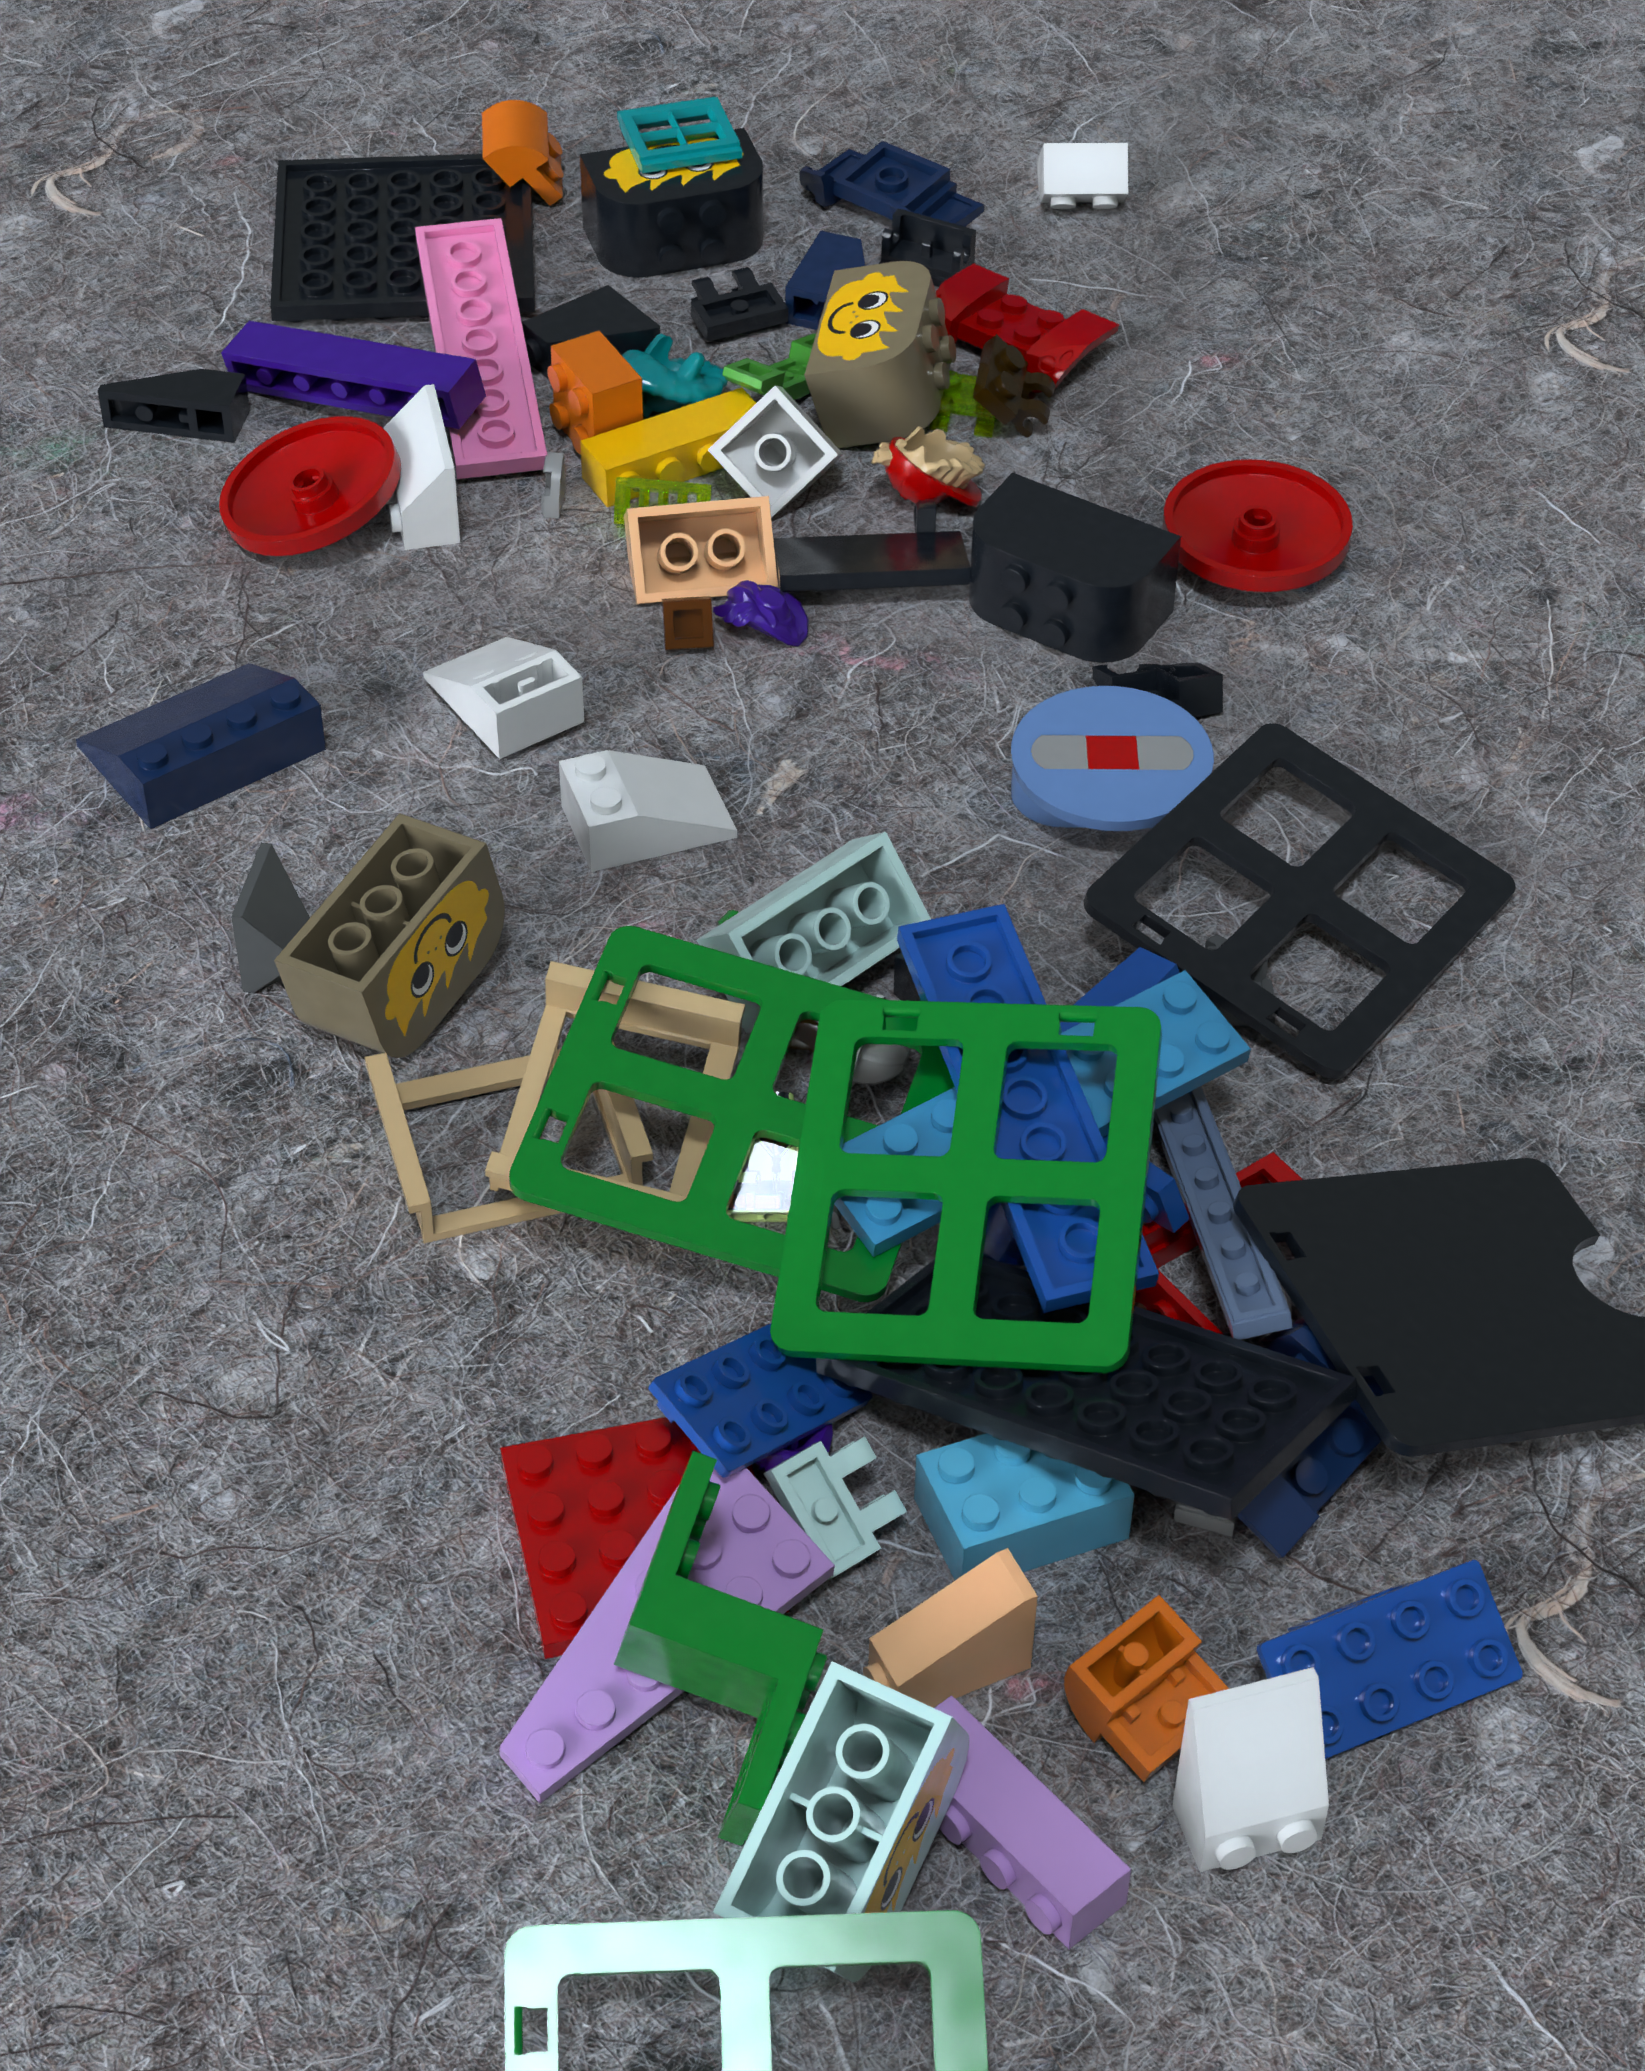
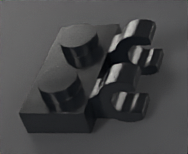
(737, 312)

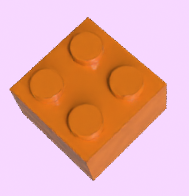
(592, 388)

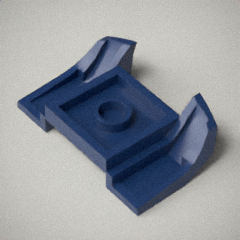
(888, 181)
(1293, 1498)

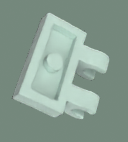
(821, 1504)

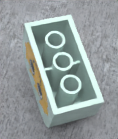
(850, 1807)

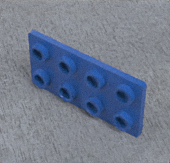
(751, 1400)
(1399, 1655)

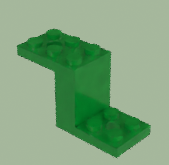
(722, 1648)

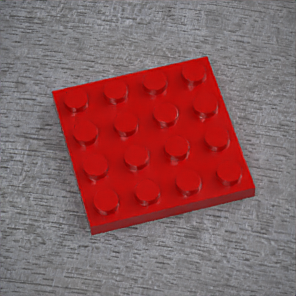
(584, 1510)

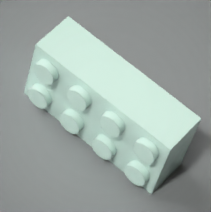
(827, 918)

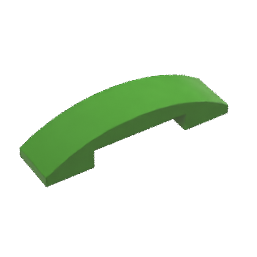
(785, 373)

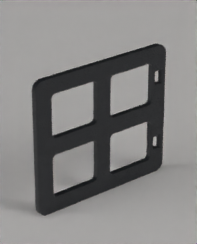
(1301, 897)

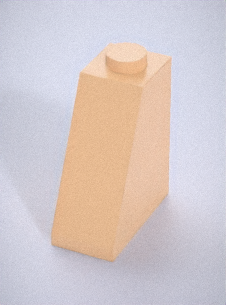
(960, 1636)

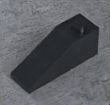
(179, 404)

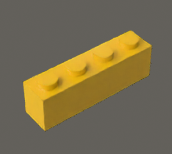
(662, 446)

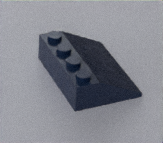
(207, 742)

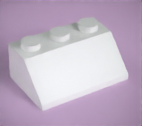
(426, 491)

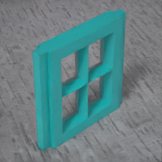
(685, 154)

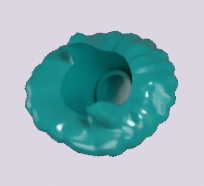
(676, 381)

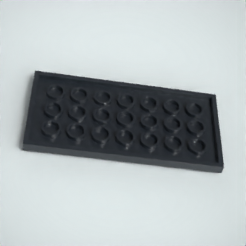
(1181, 1417)

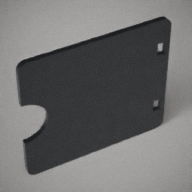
(1454, 1301)

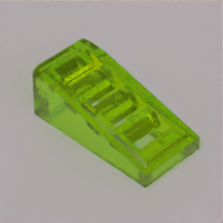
(626, 485)

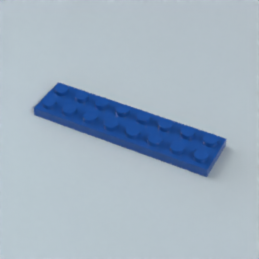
(1043, 1106)

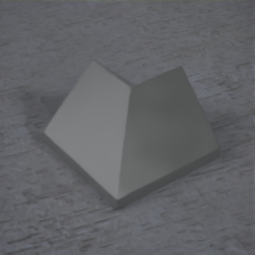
(265, 919)

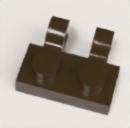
(1007, 387)

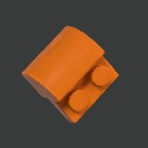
(521, 148)
(1139, 1687)

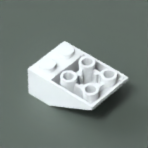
(511, 693)

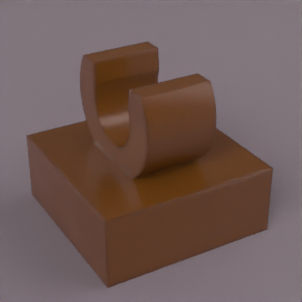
(687, 622)

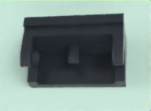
(928, 241)

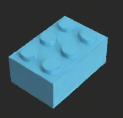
(1005, 1496)

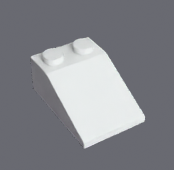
(639, 807)
(1253, 1771)

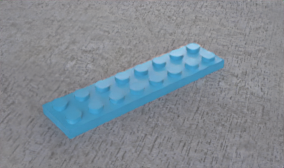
(1194, 1050)

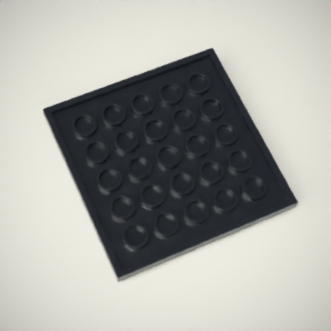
(351, 236)

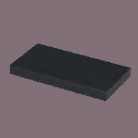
(871, 561)

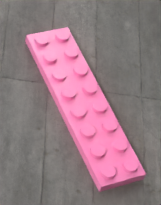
(479, 318)

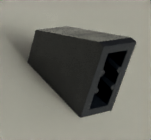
(600, 310)

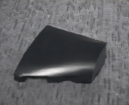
(1185, 684)

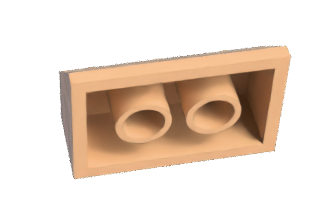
(699, 548)

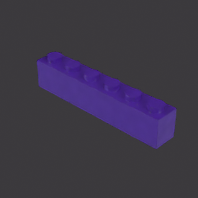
(351, 371)

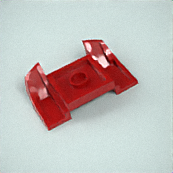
(980, 308)

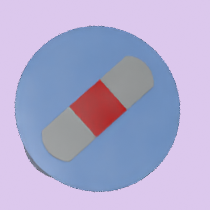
(1106, 759)

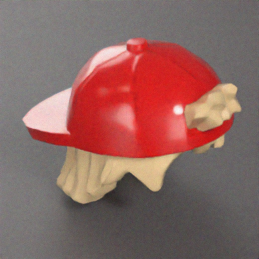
(931, 467)

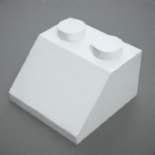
(1083, 174)
(775, 450)

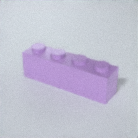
(1031, 1839)

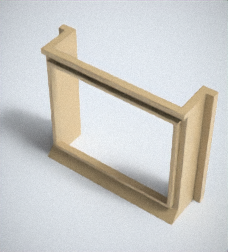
(651, 1012)
(617, 1112)

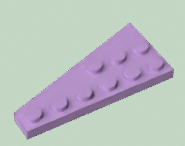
(589, 1703)

